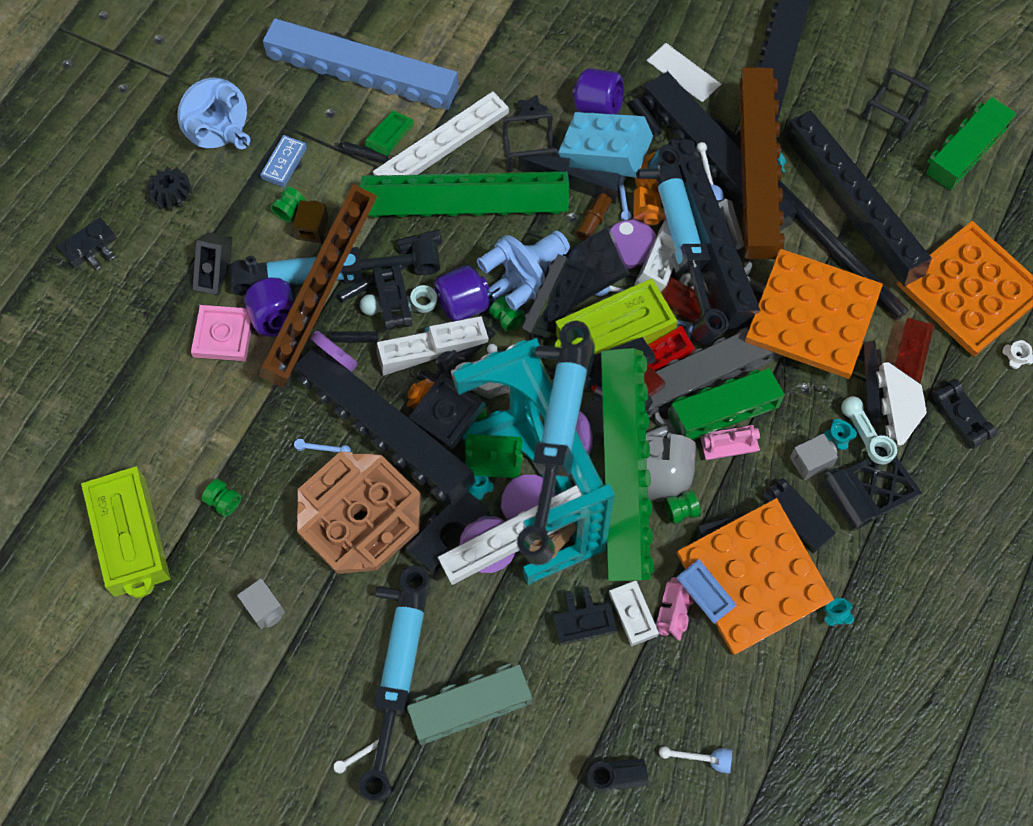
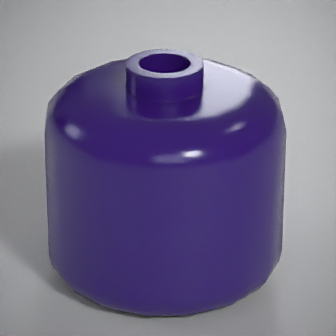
(599, 92)
(462, 293)
(269, 305)

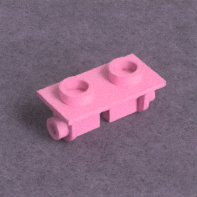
(730, 442)
(674, 619)

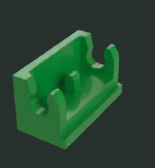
(493, 455)

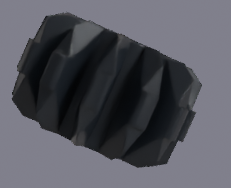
(169, 188)

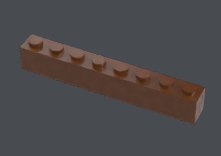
(759, 164)
(317, 286)

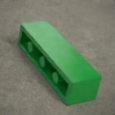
(970, 143)
(726, 404)

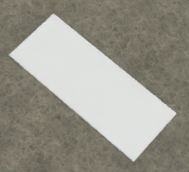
(684, 71)

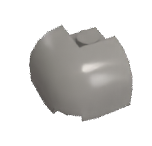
(670, 466)

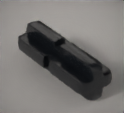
(405, 244)

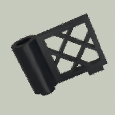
(852, 495)

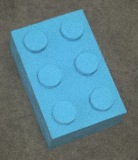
(607, 142)

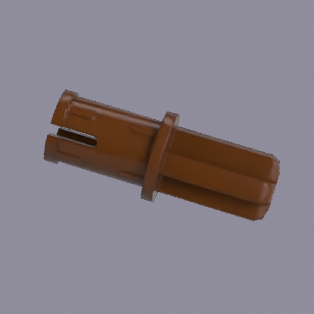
(593, 217)

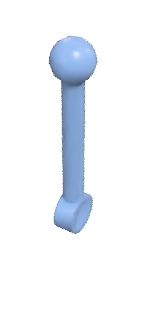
(626, 215)
(301, 445)

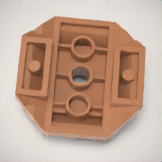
(354, 485)

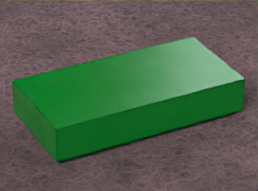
(389, 133)

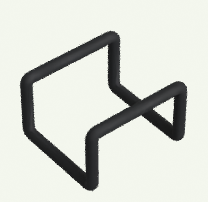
(874, 103)
(509, 156)

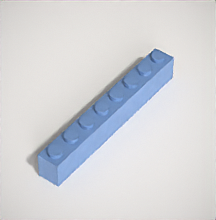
(361, 64)

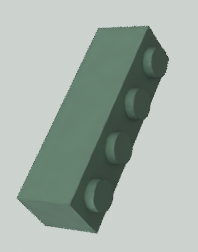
(469, 704)

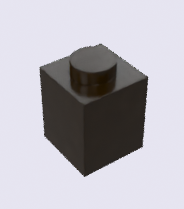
(310, 221)

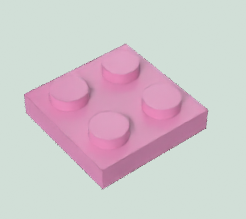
(222, 333)

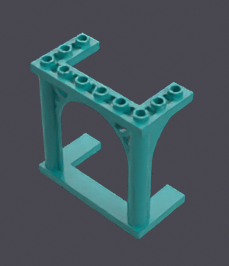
(529, 397)

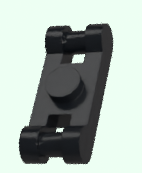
(392, 297)
(963, 414)

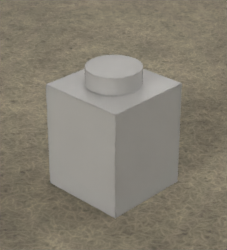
(814, 456)
(261, 604)

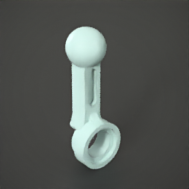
(370, 303)
(853, 408)

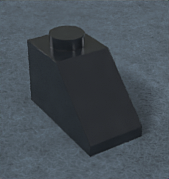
(211, 262)

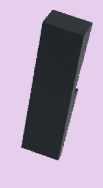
(581, 180)

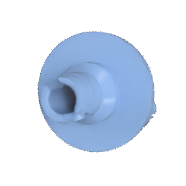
(213, 114)
(524, 266)

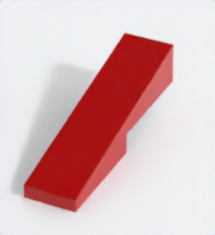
(668, 348)

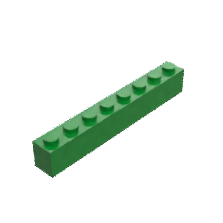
(468, 193)
(627, 464)

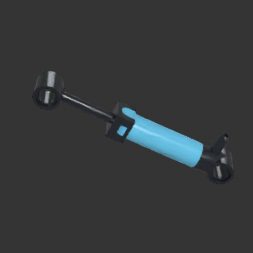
(690, 254)
(295, 271)
(554, 453)
(393, 692)

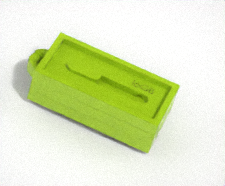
(625, 317)
(125, 533)

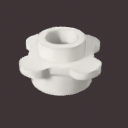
(1023, 349)

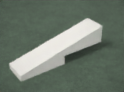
(659, 260)
(424, 347)

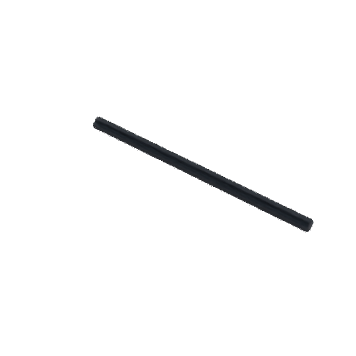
(832, 243)

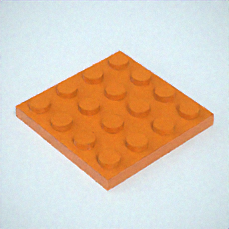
(973, 289)
(814, 313)
(762, 571)

